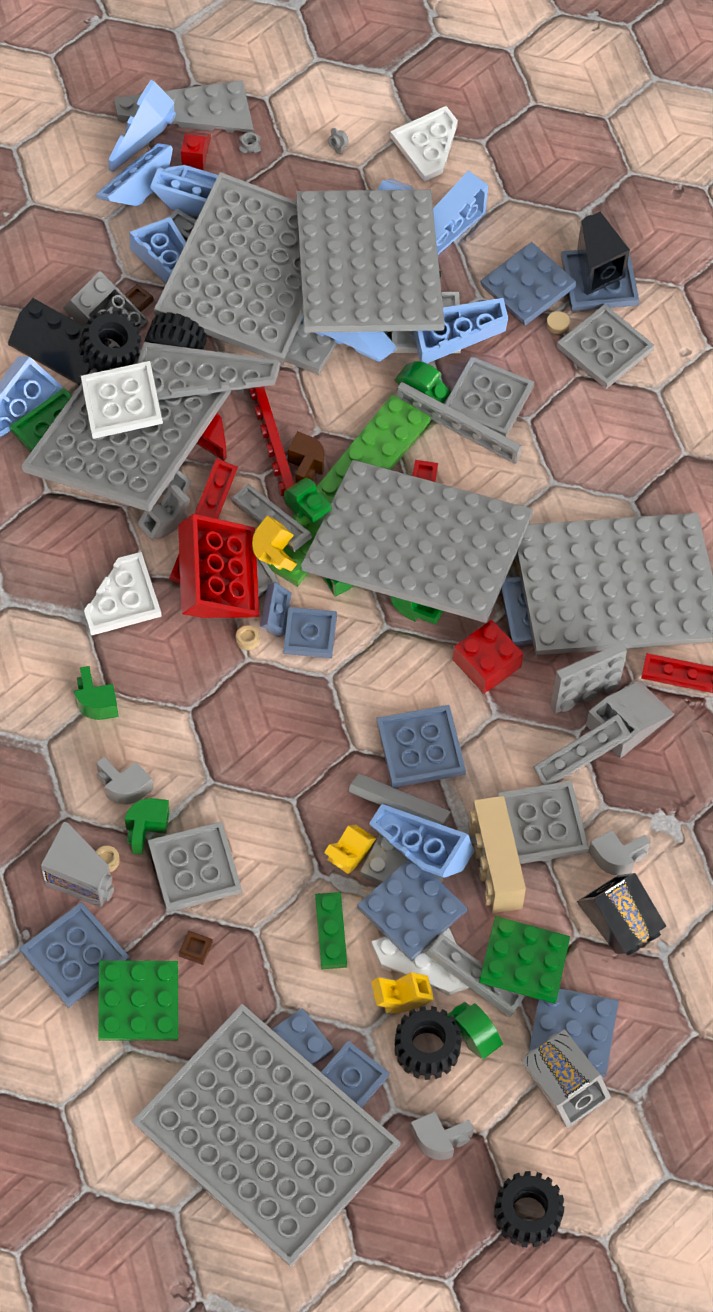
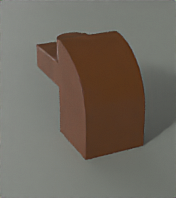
(307, 454)

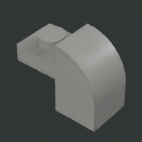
(167, 515)
(124, 787)
(616, 858)
(436, 1141)

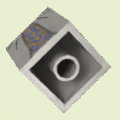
(76, 868)
(566, 1078)

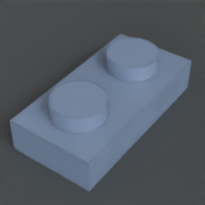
(276, 609)

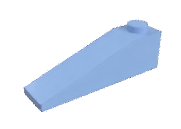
(151, 119)
(370, 344)
(22, 390)
(424, 842)

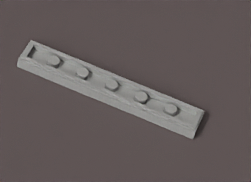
(460, 423)

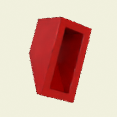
(195, 149)
(214, 438)

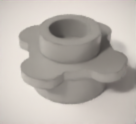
(338, 140)
(249, 143)

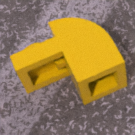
(270, 541)
(350, 848)
(403, 994)

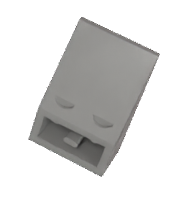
(102, 296)
(637, 708)

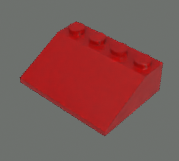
(217, 569)

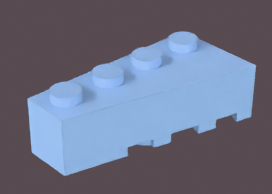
(459, 209)
(158, 246)
(462, 328)

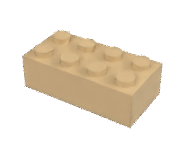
(497, 855)

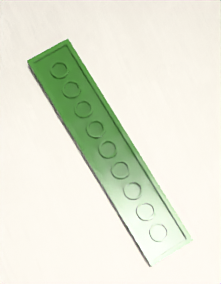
(379, 444)

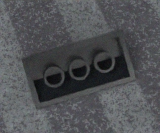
(50, 340)

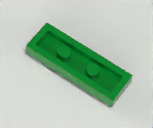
(331, 930)

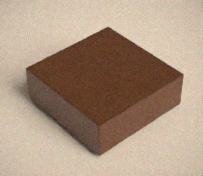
(139, 297)
(195, 947)

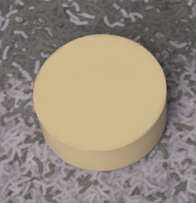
(558, 322)
(247, 637)
(110, 856)

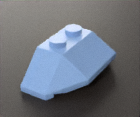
(135, 181)
(183, 188)

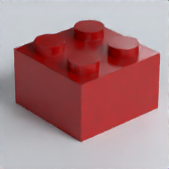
(487, 656)

